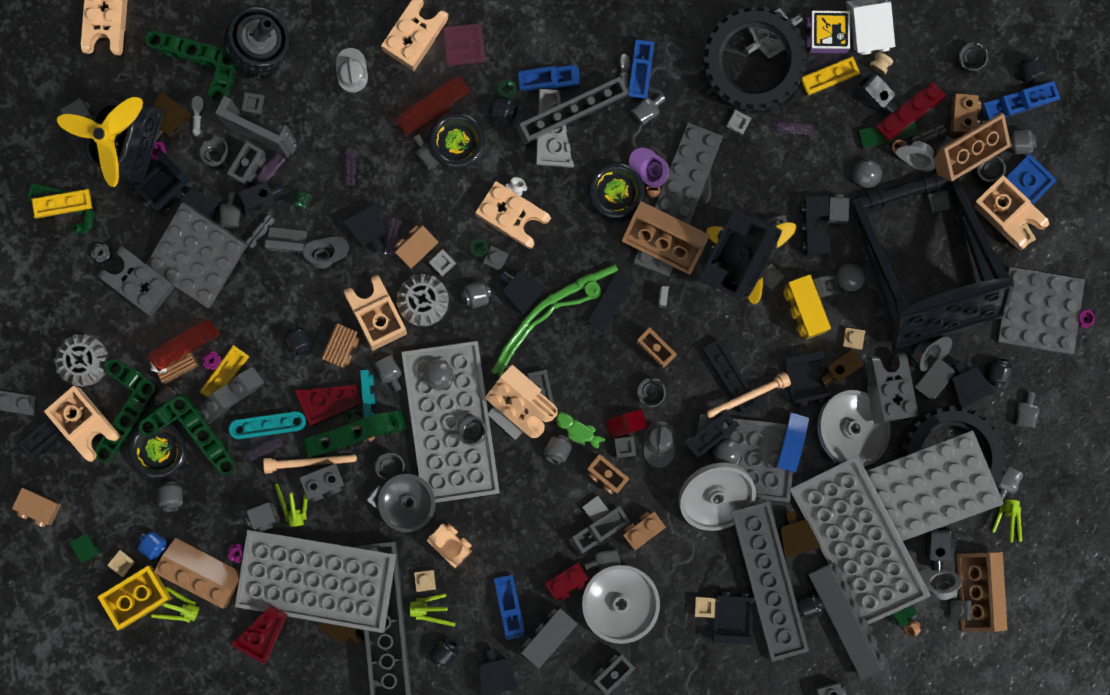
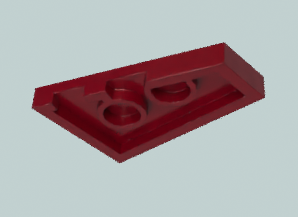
(327, 402)
(261, 635)

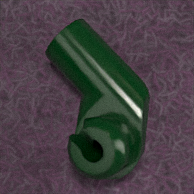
(85, 225)

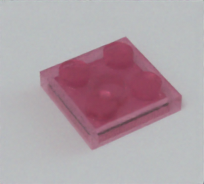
(464, 44)

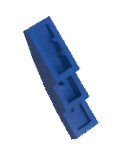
(1021, 101)

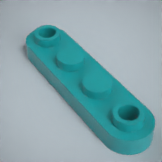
(267, 425)

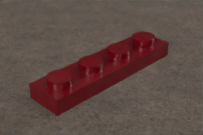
(910, 111)

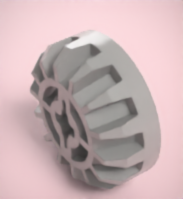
(438, 307)
(94, 371)

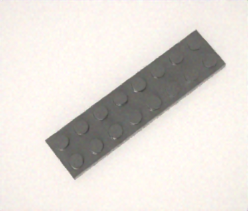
(684, 184)
(770, 581)

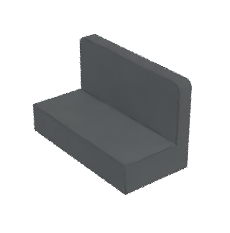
(286, 240)

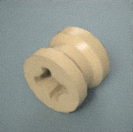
(881, 63)

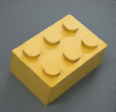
(806, 307)
(134, 597)

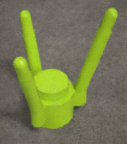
(1011, 509)
(294, 517)
(419, 609)
(188, 612)

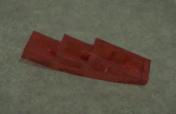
(432, 105)
(183, 345)

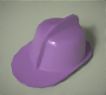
(650, 166)

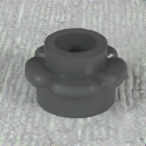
(100, 257)

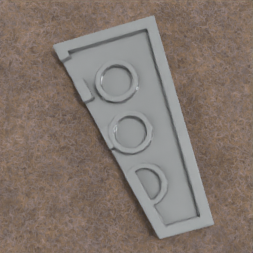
(553, 147)

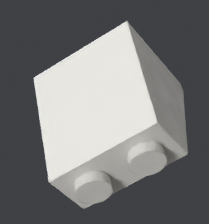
(871, 25)

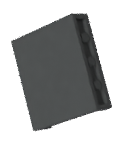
(231, 118)

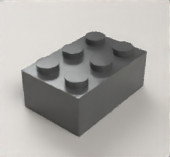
(548, 637)

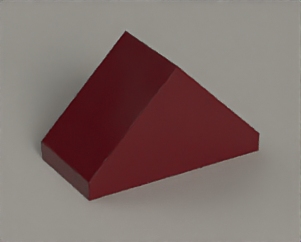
(626, 423)

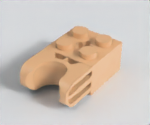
(103, 24)
(417, 30)
(1016, 212)
(517, 213)
(374, 309)
(522, 402)
(84, 426)
(449, 544)

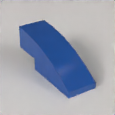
(641, 69)
(549, 78)
(792, 443)
(509, 607)

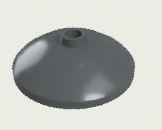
(394, 505)

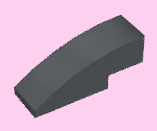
(599, 531)

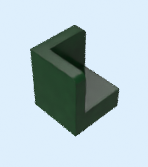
(85, 548)
(902, 616)

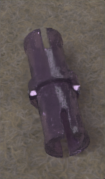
(269, 169)

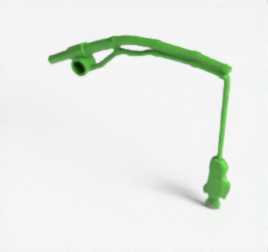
(576, 430)

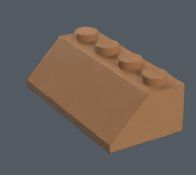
(973, 148)
(665, 238)
(198, 573)
(985, 588)

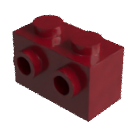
(566, 581)

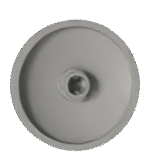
(849, 430)
(713, 493)
(620, 604)

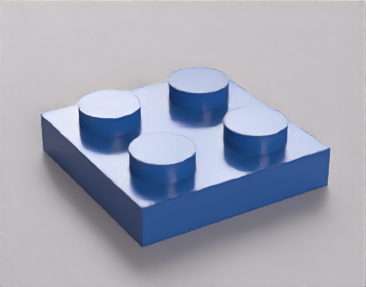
(1031, 178)

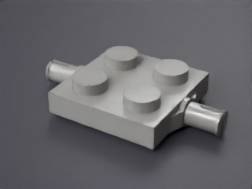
(768, 41)

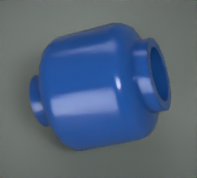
(152, 545)

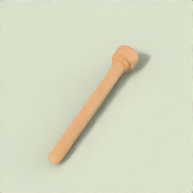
(780, 381)
(272, 465)

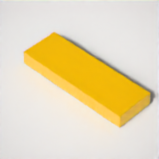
(830, 76)
(61, 203)
(226, 371)

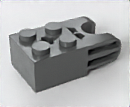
(134, 278)
(890, 392)

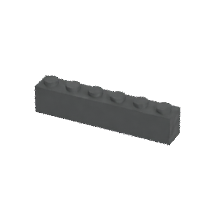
(571, 110)
(848, 620)

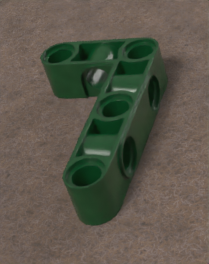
(205, 55)
(134, 407)
(193, 422)
(350, 433)

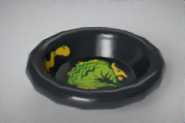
(456, 140)
(616, 190)
(159, 453)

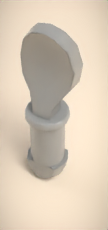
(625, 64)
(197, 107)

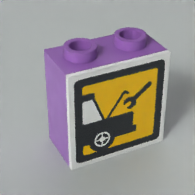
(828, 32)

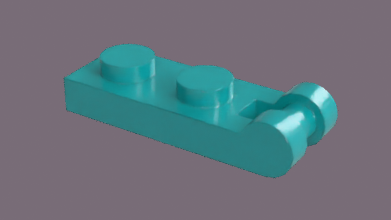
(367, 381)

